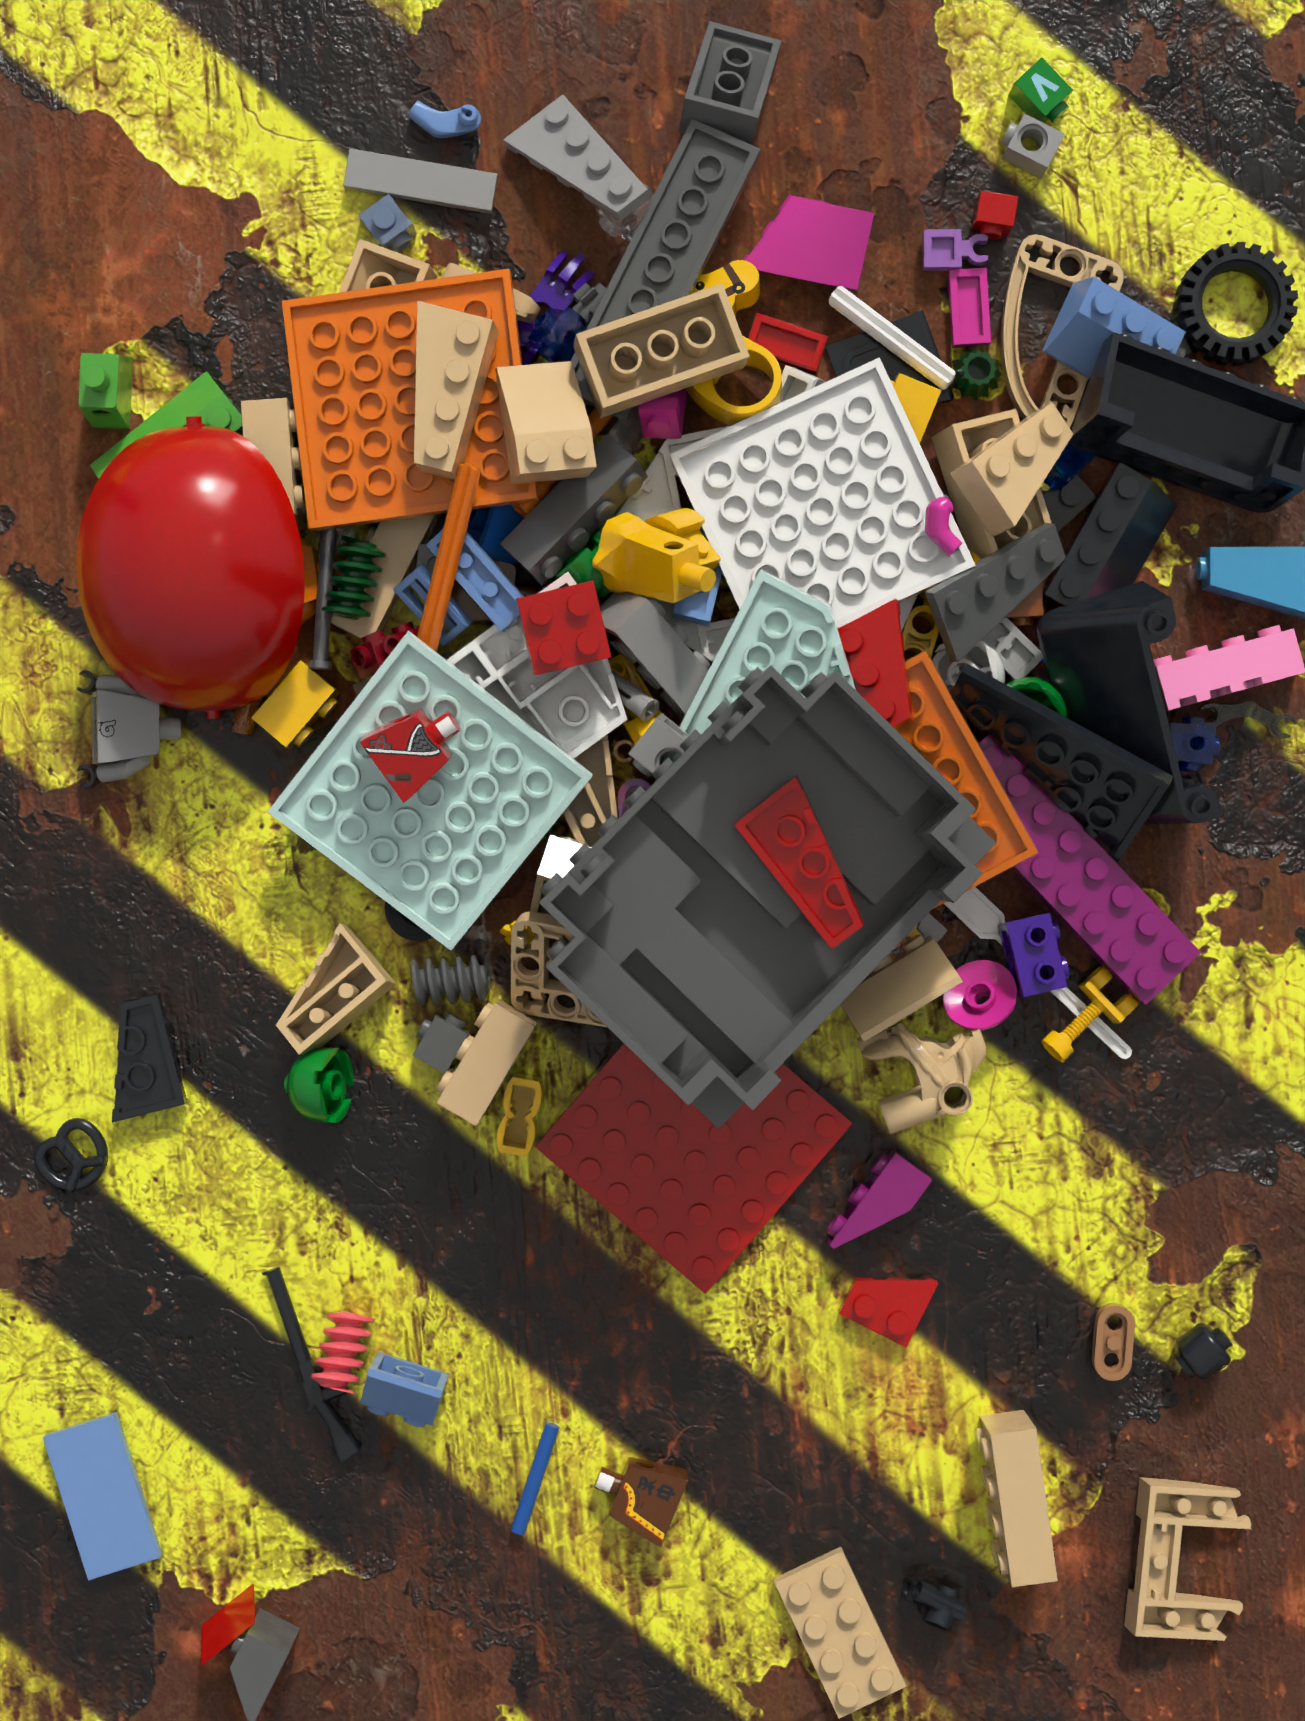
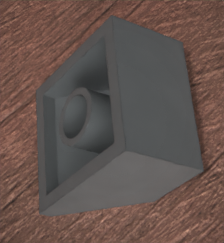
(259, 1659)

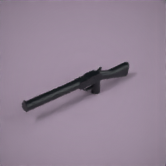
(317, 1395)

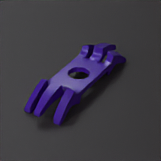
(554, 295)

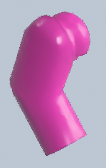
(937, 523)

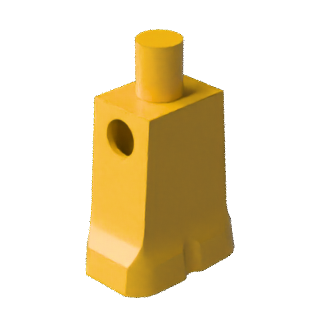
(649, 561)

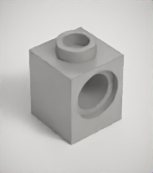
(1036, 161)

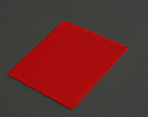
(227, 1624)

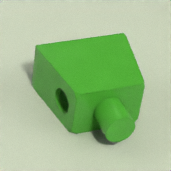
(106, 386)

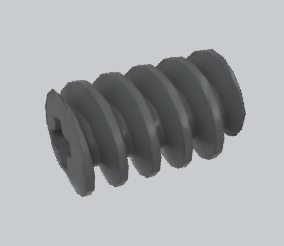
(451, 980)

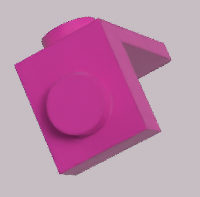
(664, 416)

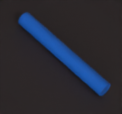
(535, 1478)

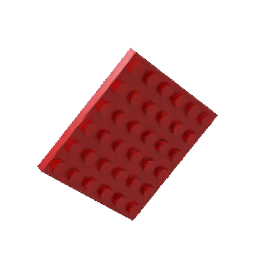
(678, 1177)

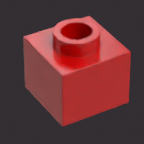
(994, 214)

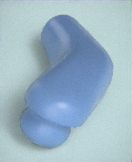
(446, 123)

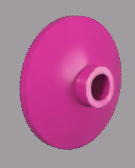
(980, 980)

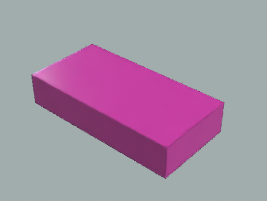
(969, 307)

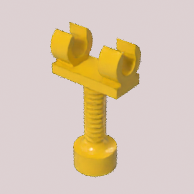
(1060, 1043)

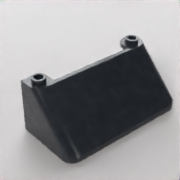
(1108, 679)

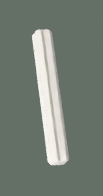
(892, 337)

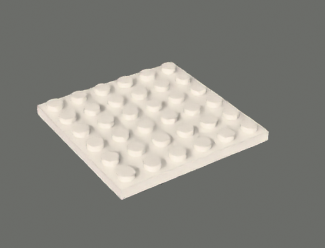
(823, 497)

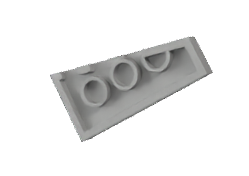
(579, 158)

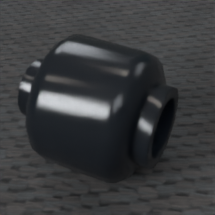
(1203, 1351)

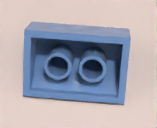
(1093, 314)

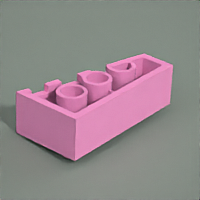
(1230, 668)

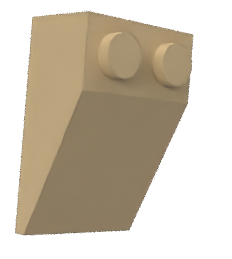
(545, 423)

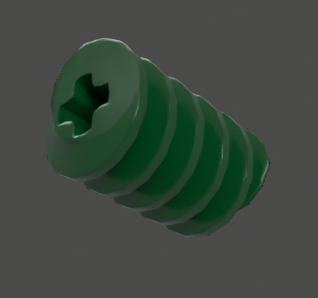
(354, 579)

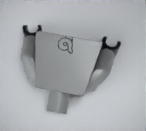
(123, 729)

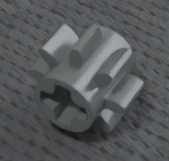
(588, 301)

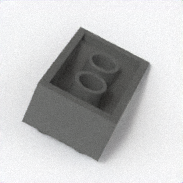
(730, 81)

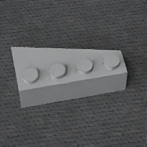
(658, 648)

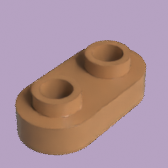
(1113, 1340)

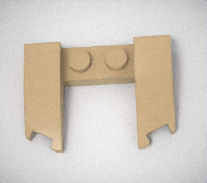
(1153, 1604)

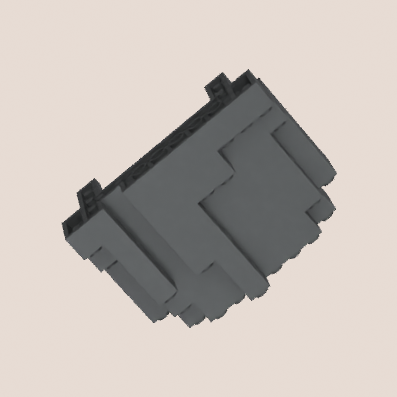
(694, 938)

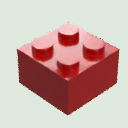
(563, 628)

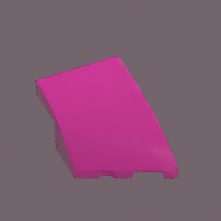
(814, 242)

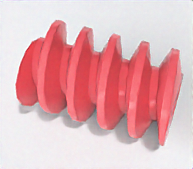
(342, 1351)

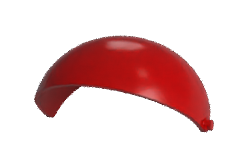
(192, 569)

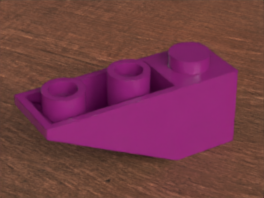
(886, 1196)

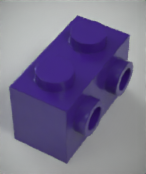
(1034, 954)

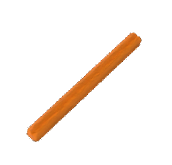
(448, 554)

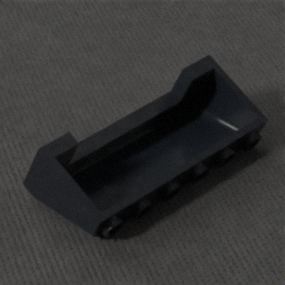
(1192, 425)

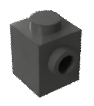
(441, 1040)

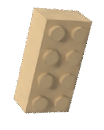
(661, 350)
(1017, 1498)

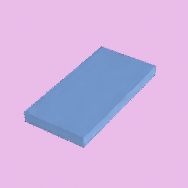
(102, 1496)

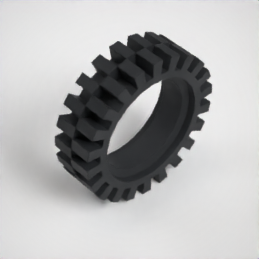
(1263, 270)

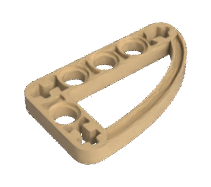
(1090, 266)
(538, 980)

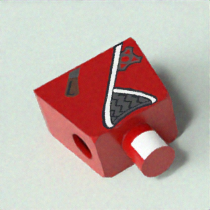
(410, 749)

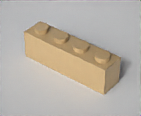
(400, 543)

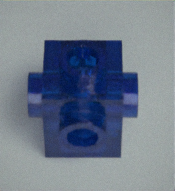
(550, 331)
(1203, 739)

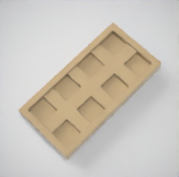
(839, 1632)

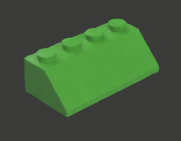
(200, 398)

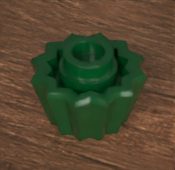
(975, 374)

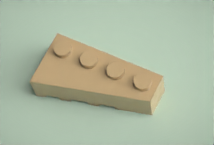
(450, 378)

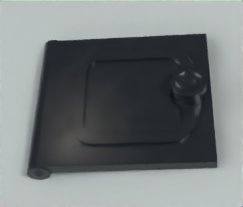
(864, 348)

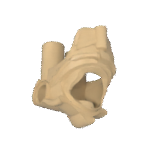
(936, 1069)

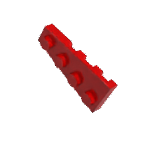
(798, 855)

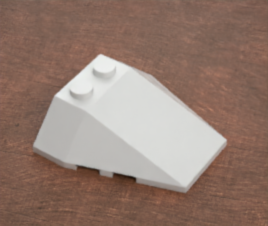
(565, 705)

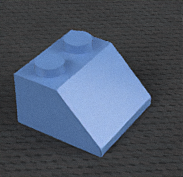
(403, 1389)

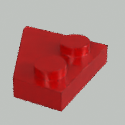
(888, 1305)

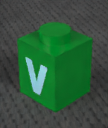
(1041, 92)

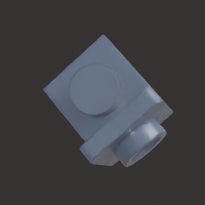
(388, 224)

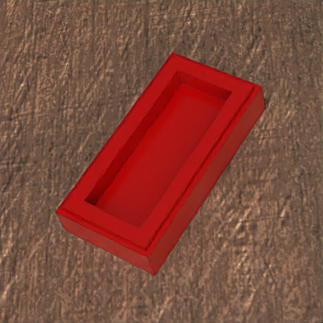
(789, 342)

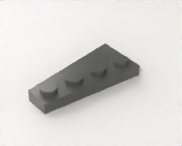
(982, 596)

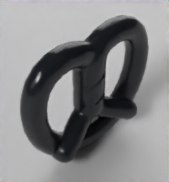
(73, 1156)

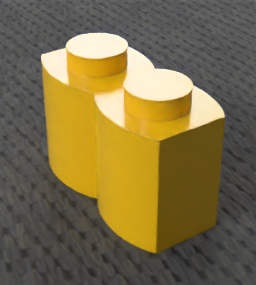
(519, 1125)

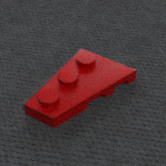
(878, 663)

